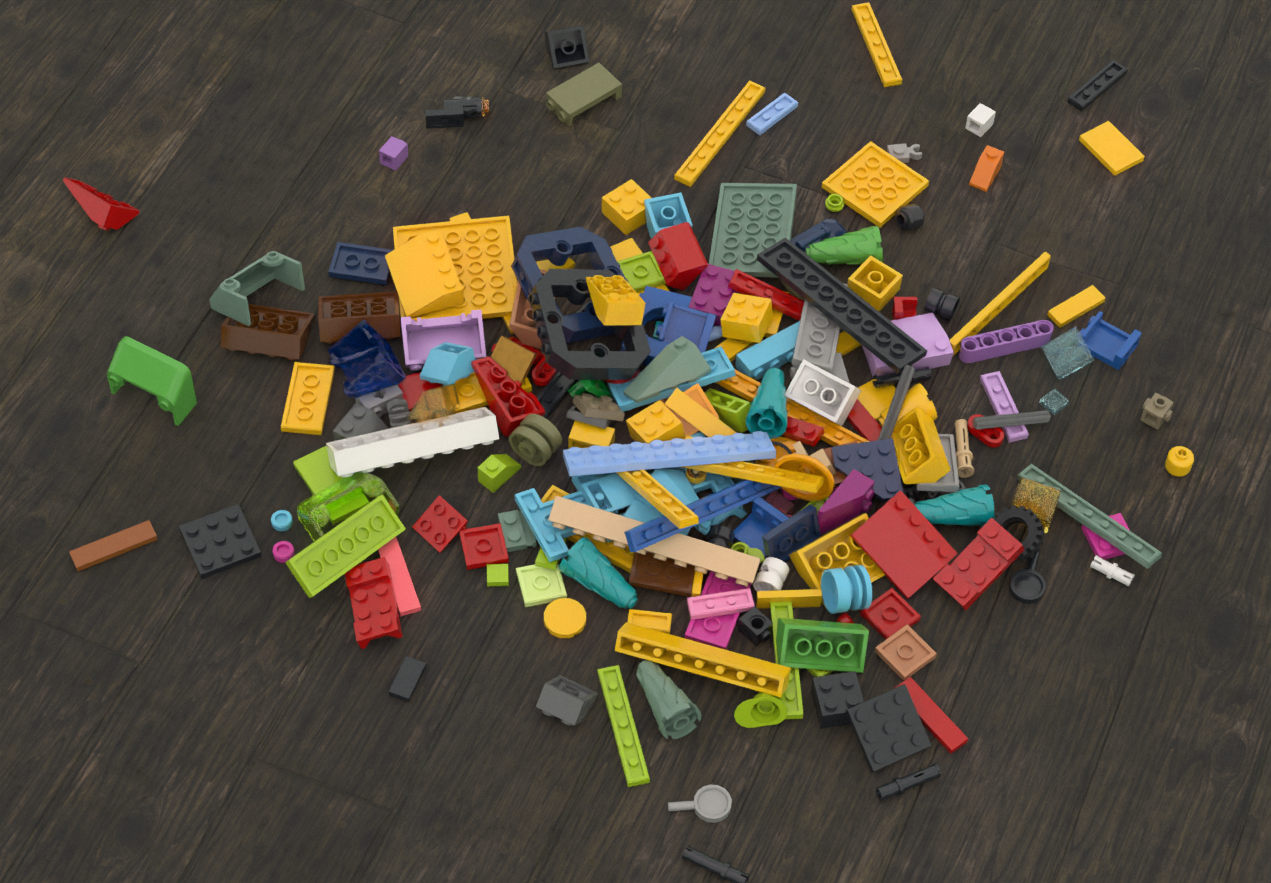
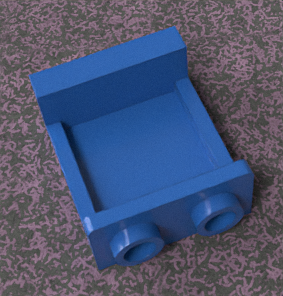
(687, 323)
(1109, 342)

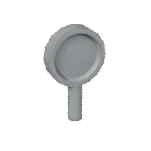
(710, 804)

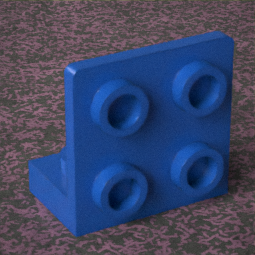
(758, 523)

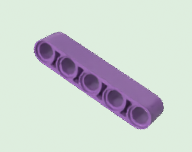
(1005, 341)

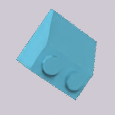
(665, 212)

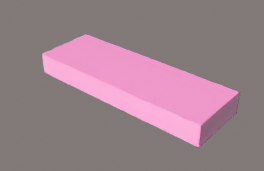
(720, 603)

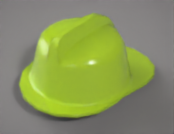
(760, 711)

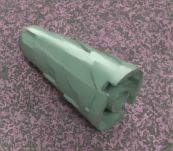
(669, 704)

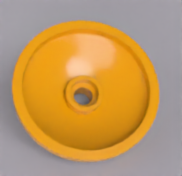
(808, 465)

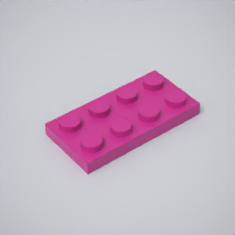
(717, 629)

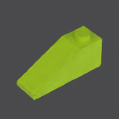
(729, 409)

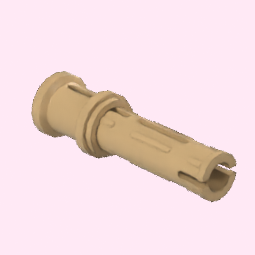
(963, 454)

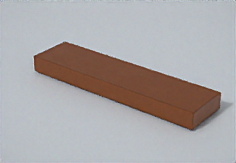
(113, 545)

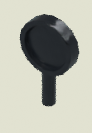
(1027, 584)

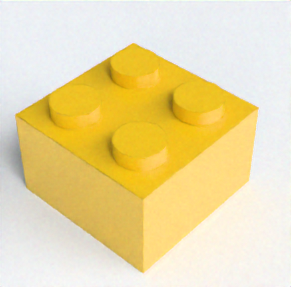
(626, 206)
(875, 282)
(746, 318)
(655, 424)

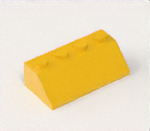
(919, 449)

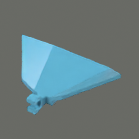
(677, 484)

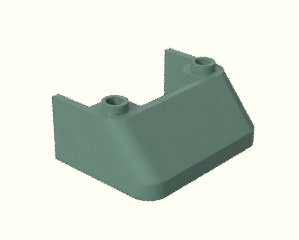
(231, 294)

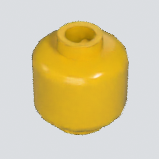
(1179, 461)

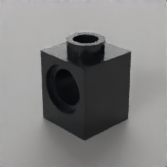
(752, 619)

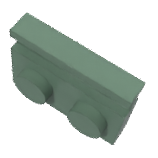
(516, 531)

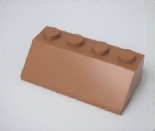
(522, 319)

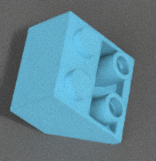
(448, 363)

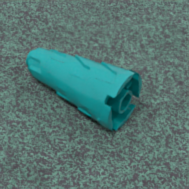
(769, 405)
(962, 507)
(596, 573)

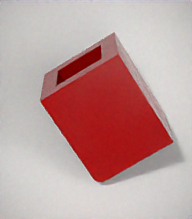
(904, 307)

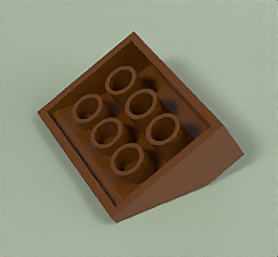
(343, 312)
(271, 332)

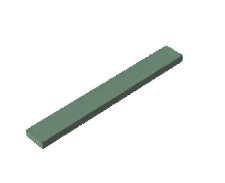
(1096, 520)

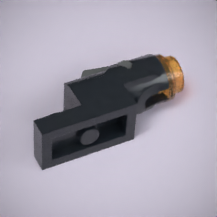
(455, 111)

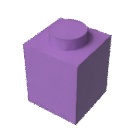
(393, 153)

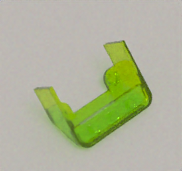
(315, 510)

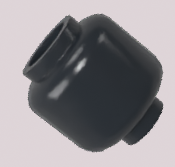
(909, 217)

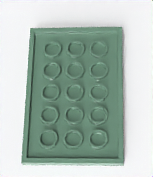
(748, 222)

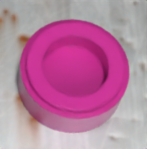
(283, 551)

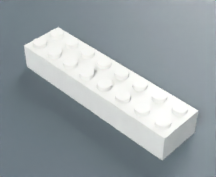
(412, 441)

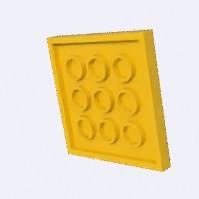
(875, 184)

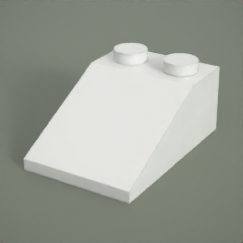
(822, 392)

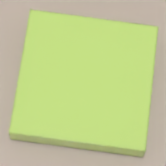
(540, 585)

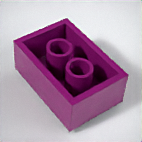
(713, 292)

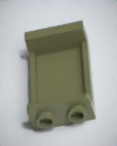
(582, 92)

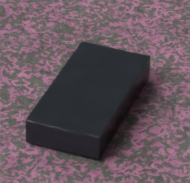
(407, 679)

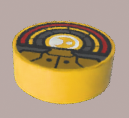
(695, 476)

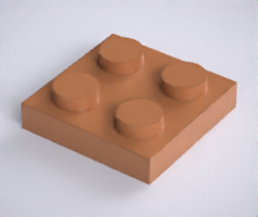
(905, 652)

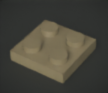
(598, 407)

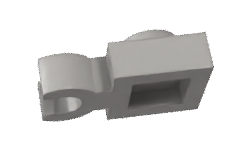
(904, 153)

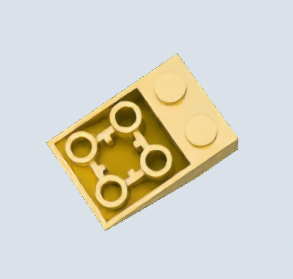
(615, 300)

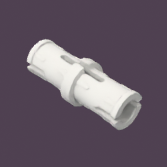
(1112, 570)

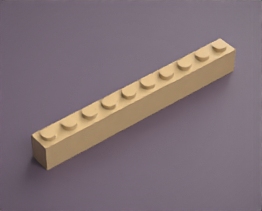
(678, 547)

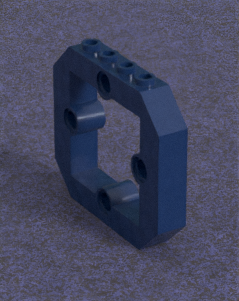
(557, 248)

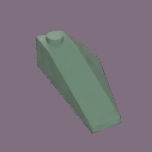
(672, 366)

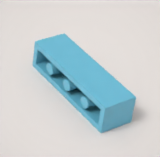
(768, 354)

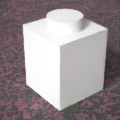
(980, 120)

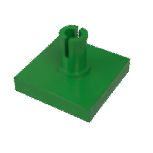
(595, 387)

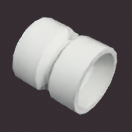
(771, 575)

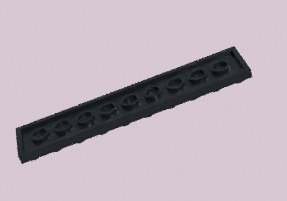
(841, 305)

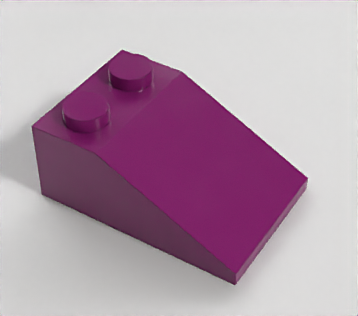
(847, 502)

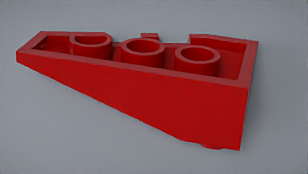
(101, 206)
(504, 396)

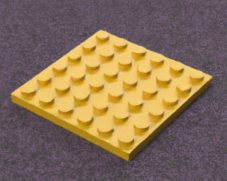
(482, 261)

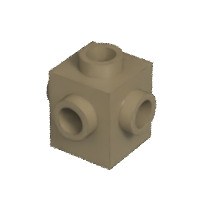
(1157, 410)

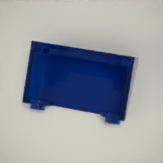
(366, 361)

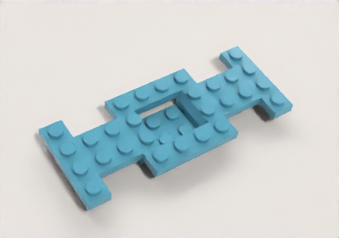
(600, 491)

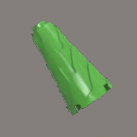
(848, 249)

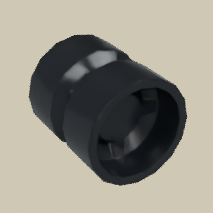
(942, 303)
(720, 536)

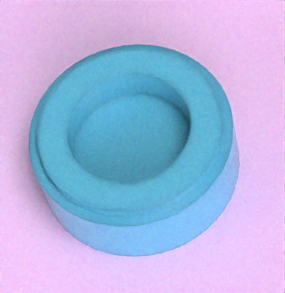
(281, 520)

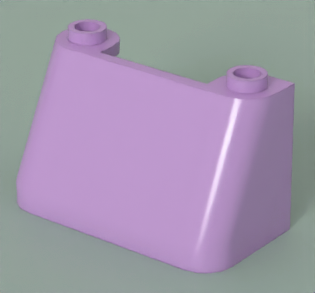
(426, 334)

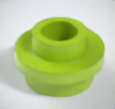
(834, 203)

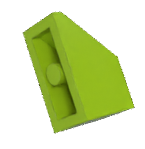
(497, 471)

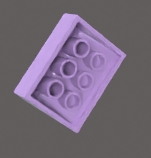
(929, 334)

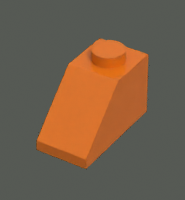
(987, 168)

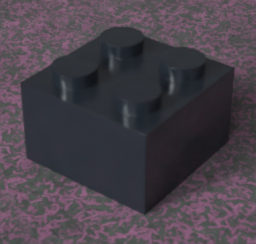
(833, 696)

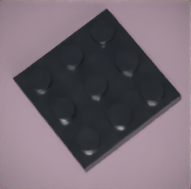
(220, 541)
(888, 728)

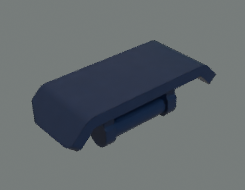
(823, 230)

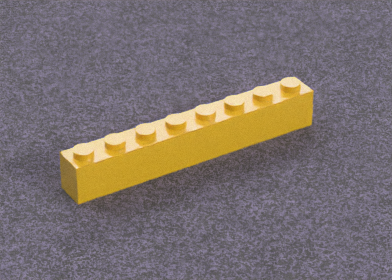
(703, 659)

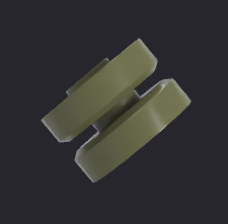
(535, 439)

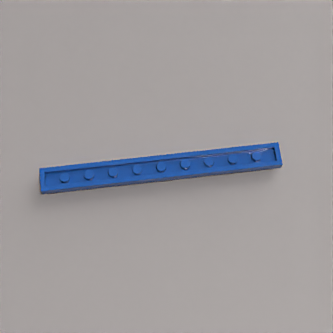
(704, 508)

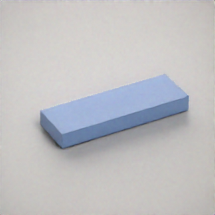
(772, 114)

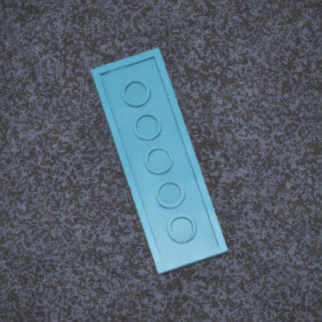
(720, 370)

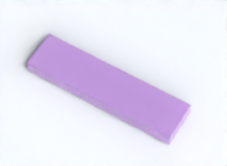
(1002, 403)

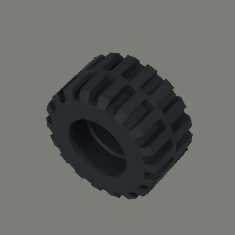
(1027, 517)

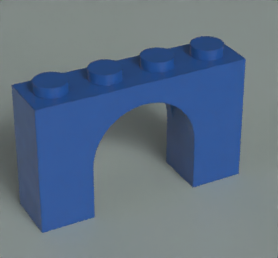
(655, 302)

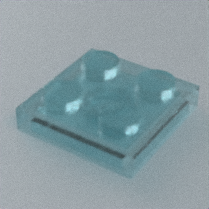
(1067, 353)

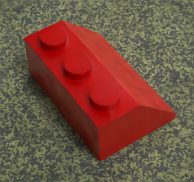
(678, 255)

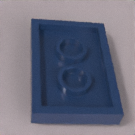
(360, 263)
(792, 534)

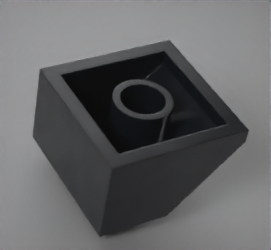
(567, 46)

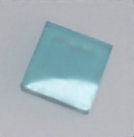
(1054, 401)

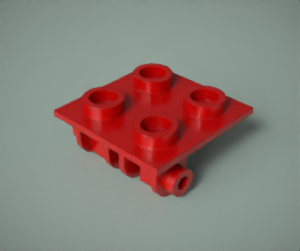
(440, 524)

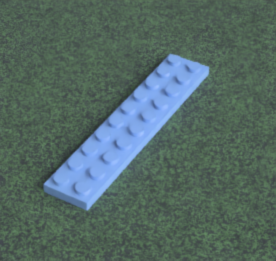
(668, 453)

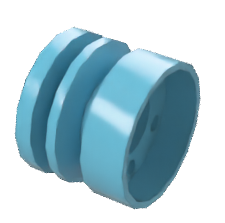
(846, 589)

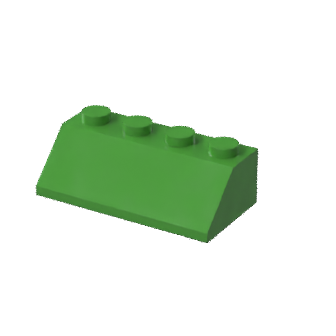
(821, 645)

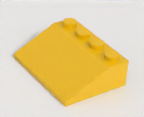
(425, 275)
(833, 551)

